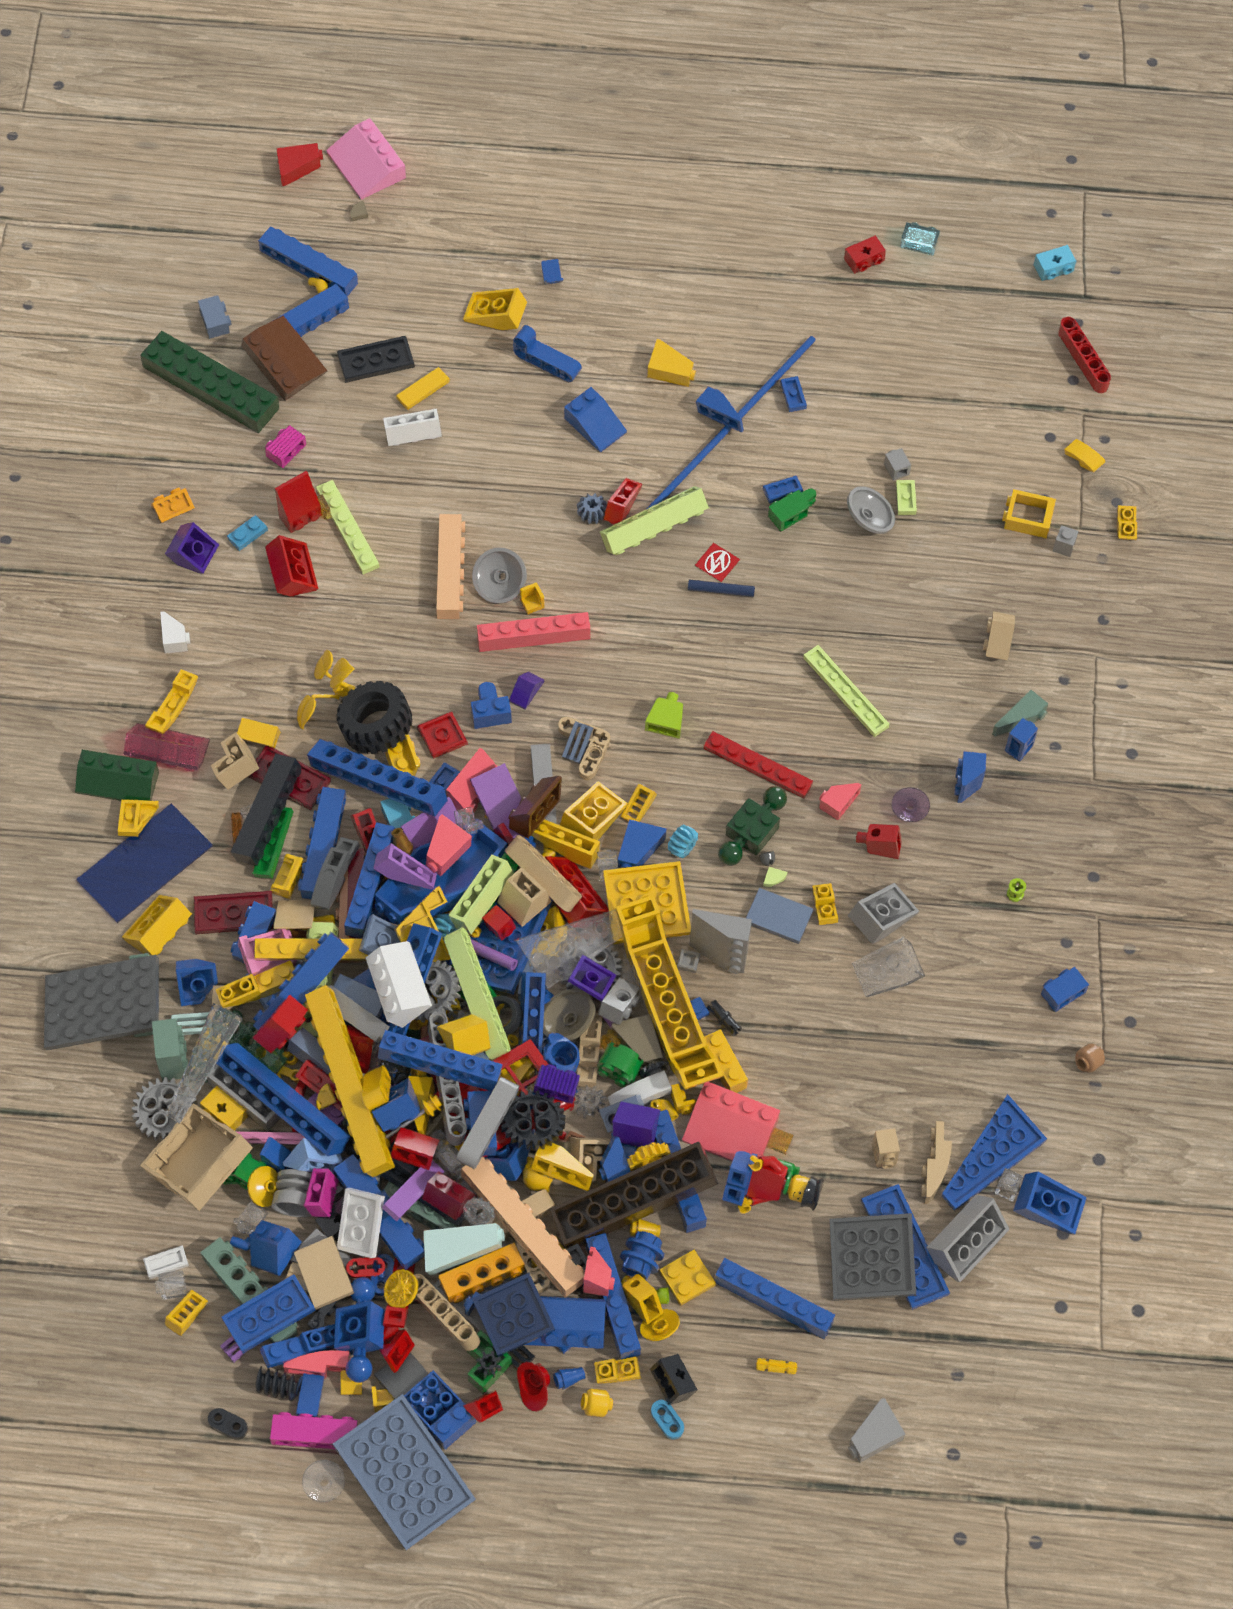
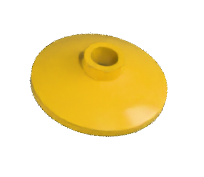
(258, 1186)
(661, 1327)

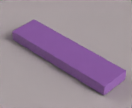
(410, 1192)

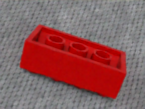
(590, 903)

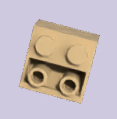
(523, 897)

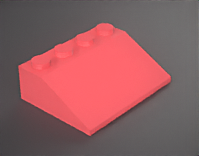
(730, 1123)

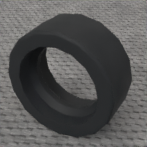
(517, 1013)

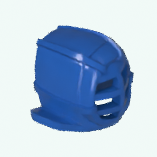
(559, 1052)

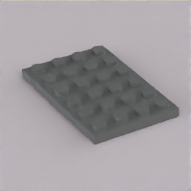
(101, 1002)

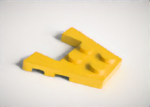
(422, 916)

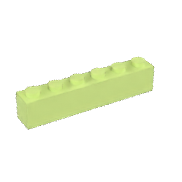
(654, 520)

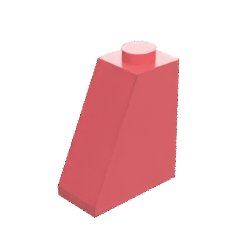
(446, 845)

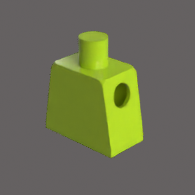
(666, 716)

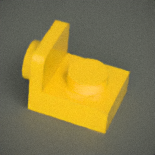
(679, 1100)

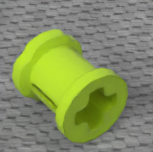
(1011, 890)

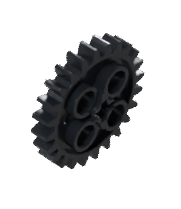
(551, 1119)

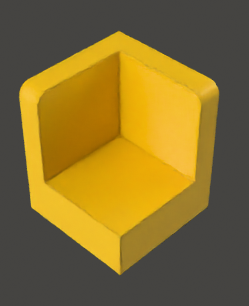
(532, 598)
(380, 1398)

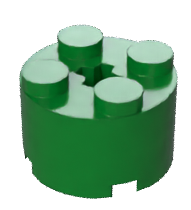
(619, 1064)

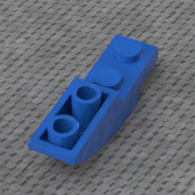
(308, 1342)

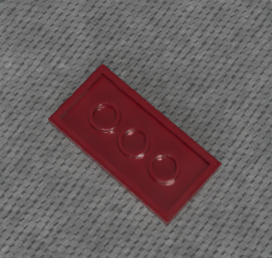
(306, 785)
(225, 911)

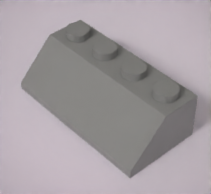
(968, 1237)

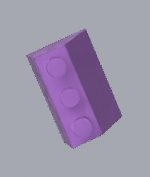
(422, 828)

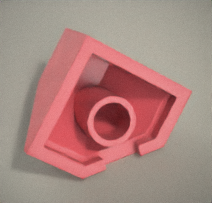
(597, 1275)

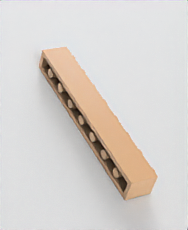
(524, 1227)

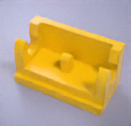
(258, 732)
(287, 876)

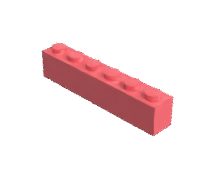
(533, 632)

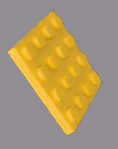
(661, 881)

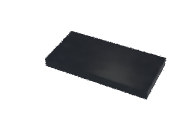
(375, 359)

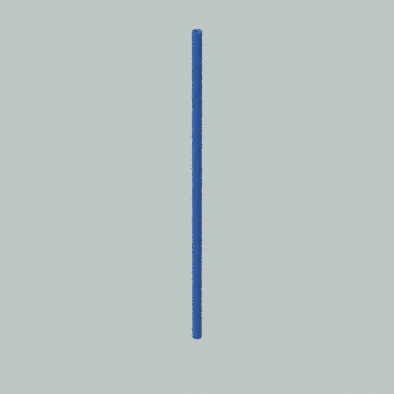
(725, 430)

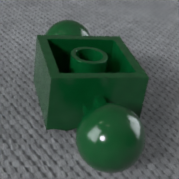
(752, 826)

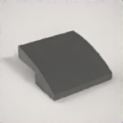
(404, 1379)

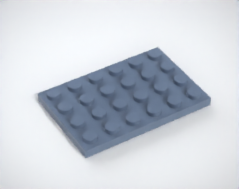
(404, 1472)

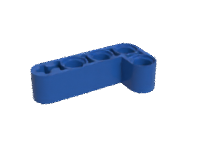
(543, 356)

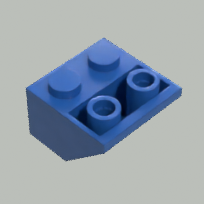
(969, 774)

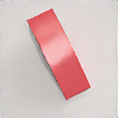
(318, 1363)

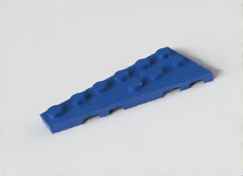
(1000, 1146)

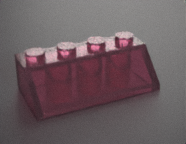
(168, 748)

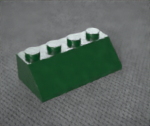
(115, 776)

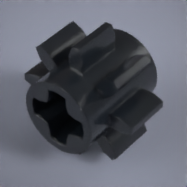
(492, 1368)

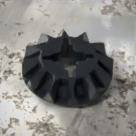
(655, 1068)
(400, 1076)

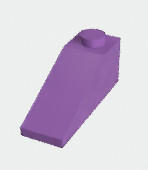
(402, 867)

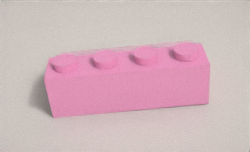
(367, 159)

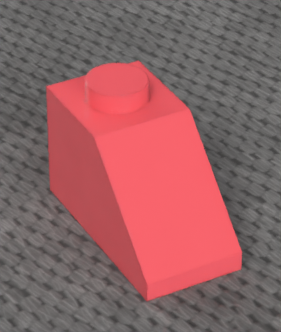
(838, 799)

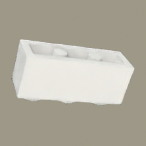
(412, 427)

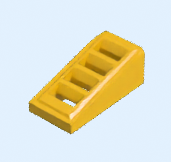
(647, 803)
(178, 1323)

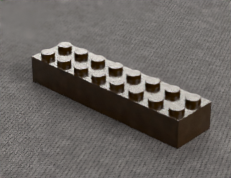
(634, 1195)

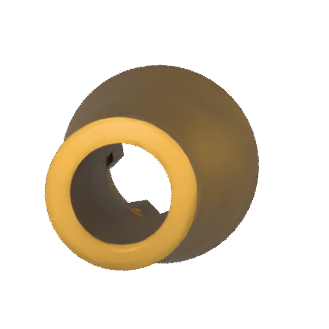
(401, 841)

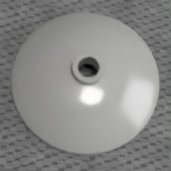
(870, 510)
(489, 569)

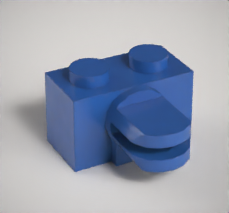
(490, 708)

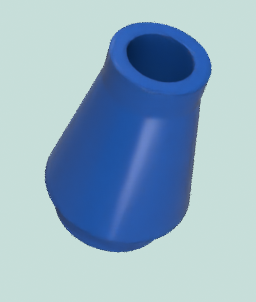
(567, 1377)

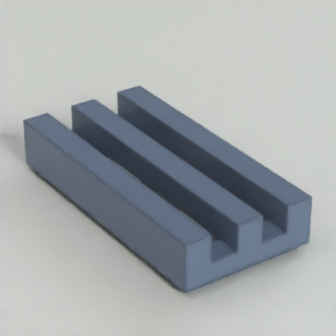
(570, 741)

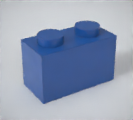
(1064, 988)

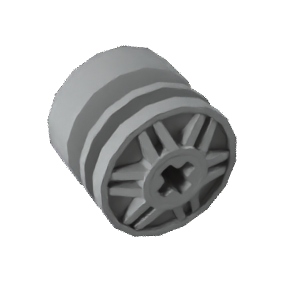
(291, 1193)

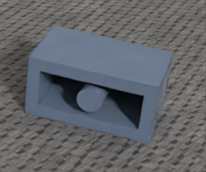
(214, 316)

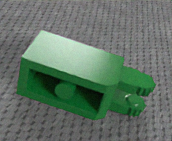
(791, 508)

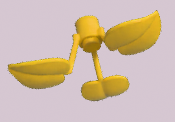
(339, 674)

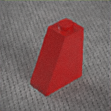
(298, 161)

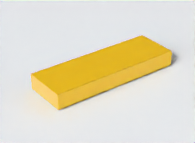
(423, 388)

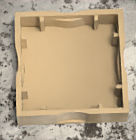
(196, 1157)

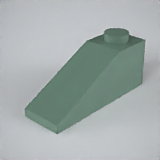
(1030, 708)

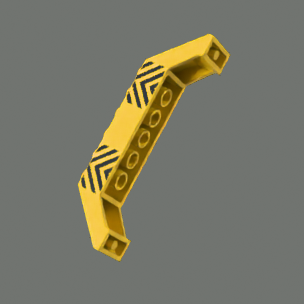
(665, 994)

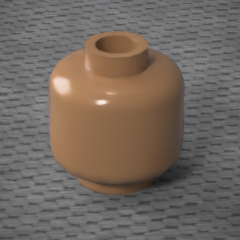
(1089, 1058)

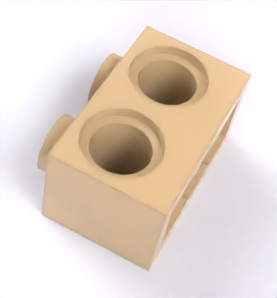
(885, 1148)

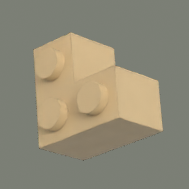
(1000, 632)
(237, 762)
(588, 1151)

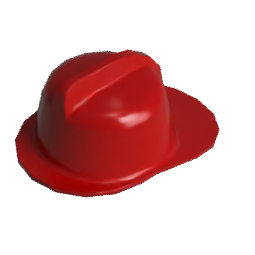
(533, 1385)

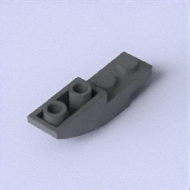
(332, 873)

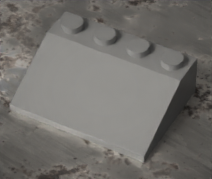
(721, 939)

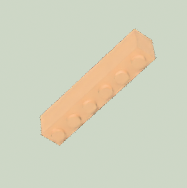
(449, 566)

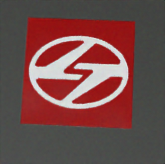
(717, 562)

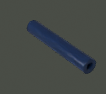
(721, 588)

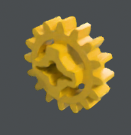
(647, 1154)

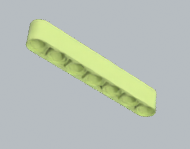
(476, 989)

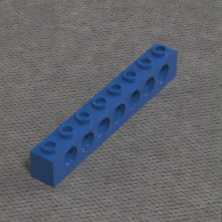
(377, 777)

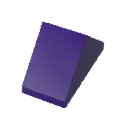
(525, 689)

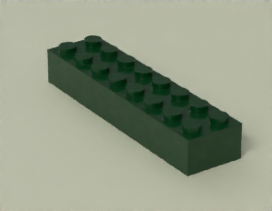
(210, 381)

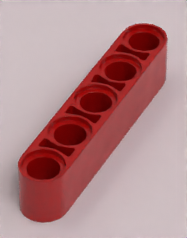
(1084, 354)

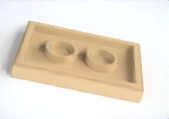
(324, 1272)

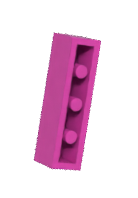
(309, 1430)

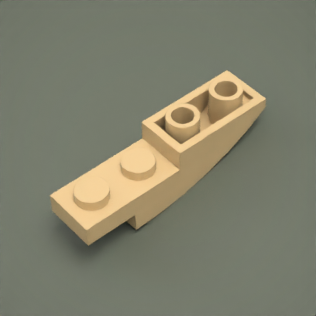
(937, 1165)

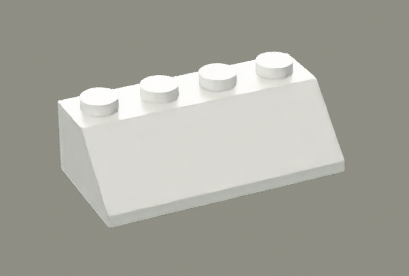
(398, 983)

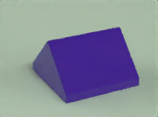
(591, 978)
(635, 1124)

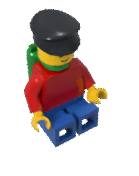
(764, 1179)

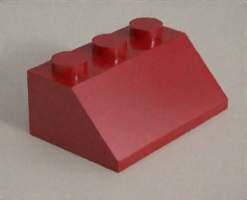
(291, 566)

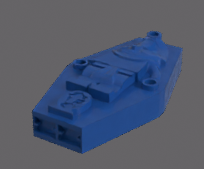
(399, 899)

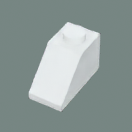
(174, 634)

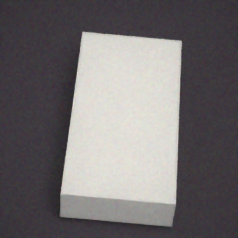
(166, 1262)

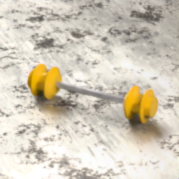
(428, 1107)

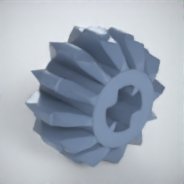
(591, 508)

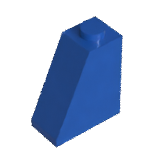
(640, 843)

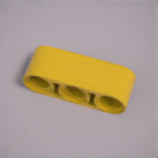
(376, 1088)

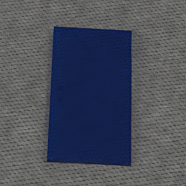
(144, 863)

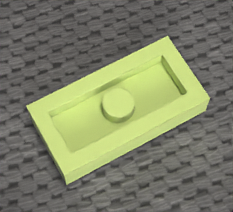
(906, 497)

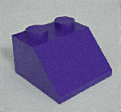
(192, 548)

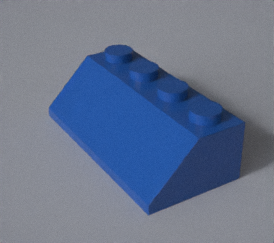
(576, 1323)

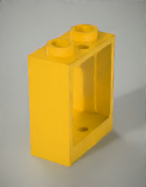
(1027, 526)

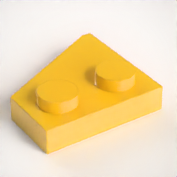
(135, 816)

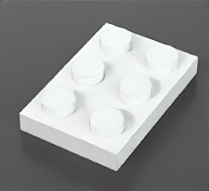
(360, 1222)

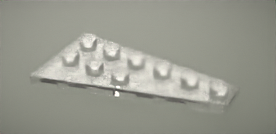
(560, 948)
(211, 1043)

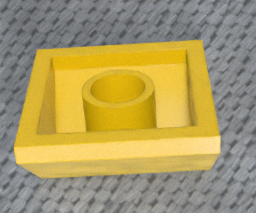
(466, 1035)

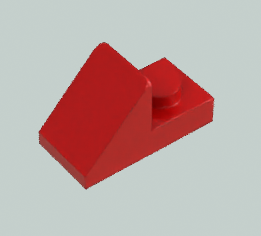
(397, 1350)

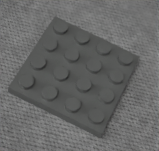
(872, 1257)

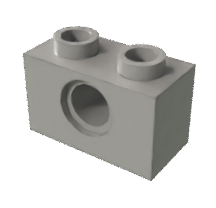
(619, 1001)

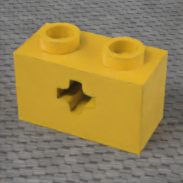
(219, 1100)

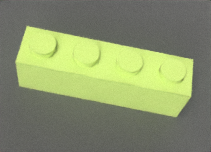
(481, 894)

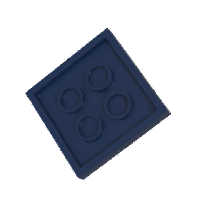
(513, 1314)

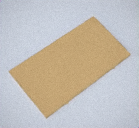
(294, 914)

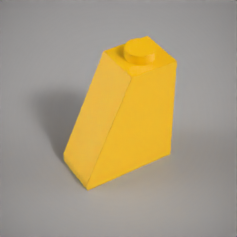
(670, 365)

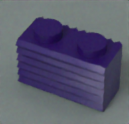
(557, 1083)

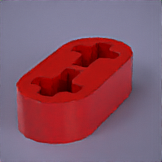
(365, 1272)

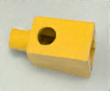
(638, 1290)

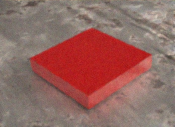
(442, 735)

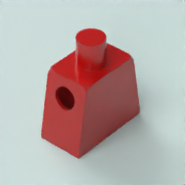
(881, 840)

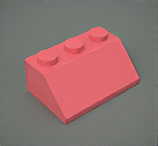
(461, 789)

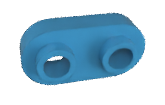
(667, 1420)

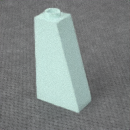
(458, 1245)

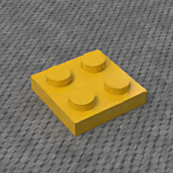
(687, 1277)

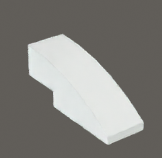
(648, 1088)

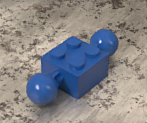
(359, 1329)

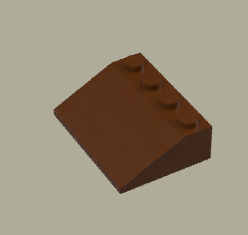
(283, 357)

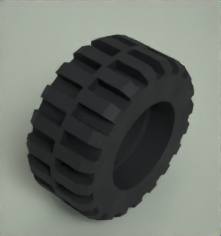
(379, 734)

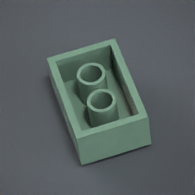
(170, 1048)

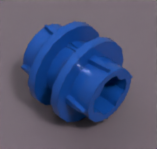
(642, 1253)

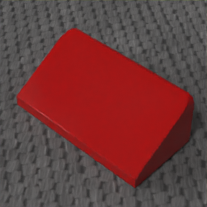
(484, 1406)

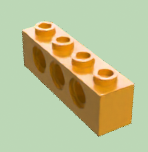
(507, 1255)

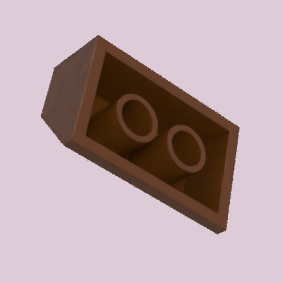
(536, 806)

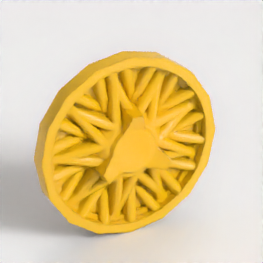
(400, 1288)

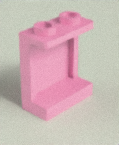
(246, 948)

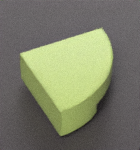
(774, 877)

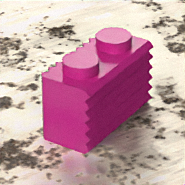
(285, 446)
(321, 1192)

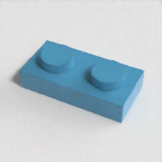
(247, 533)

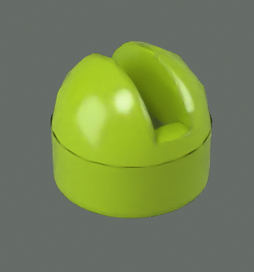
(663, 1295)

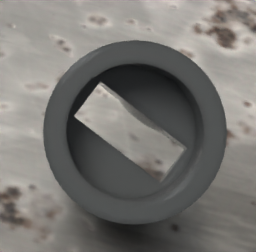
(767, 858)

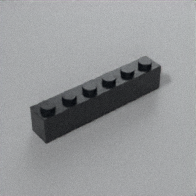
(266, 809)

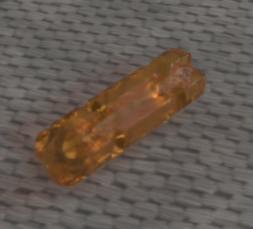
(236, 824)

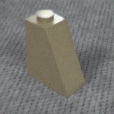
(640, 1037)

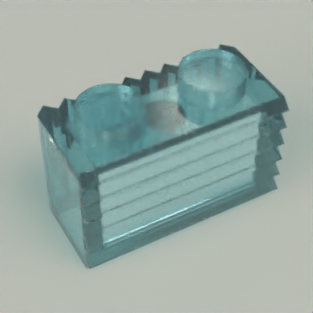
(920, 238)

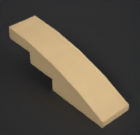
(589, 1052)

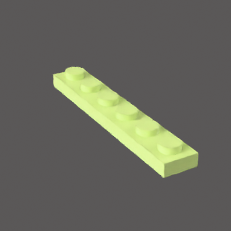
(348, 528)
(846, 691)

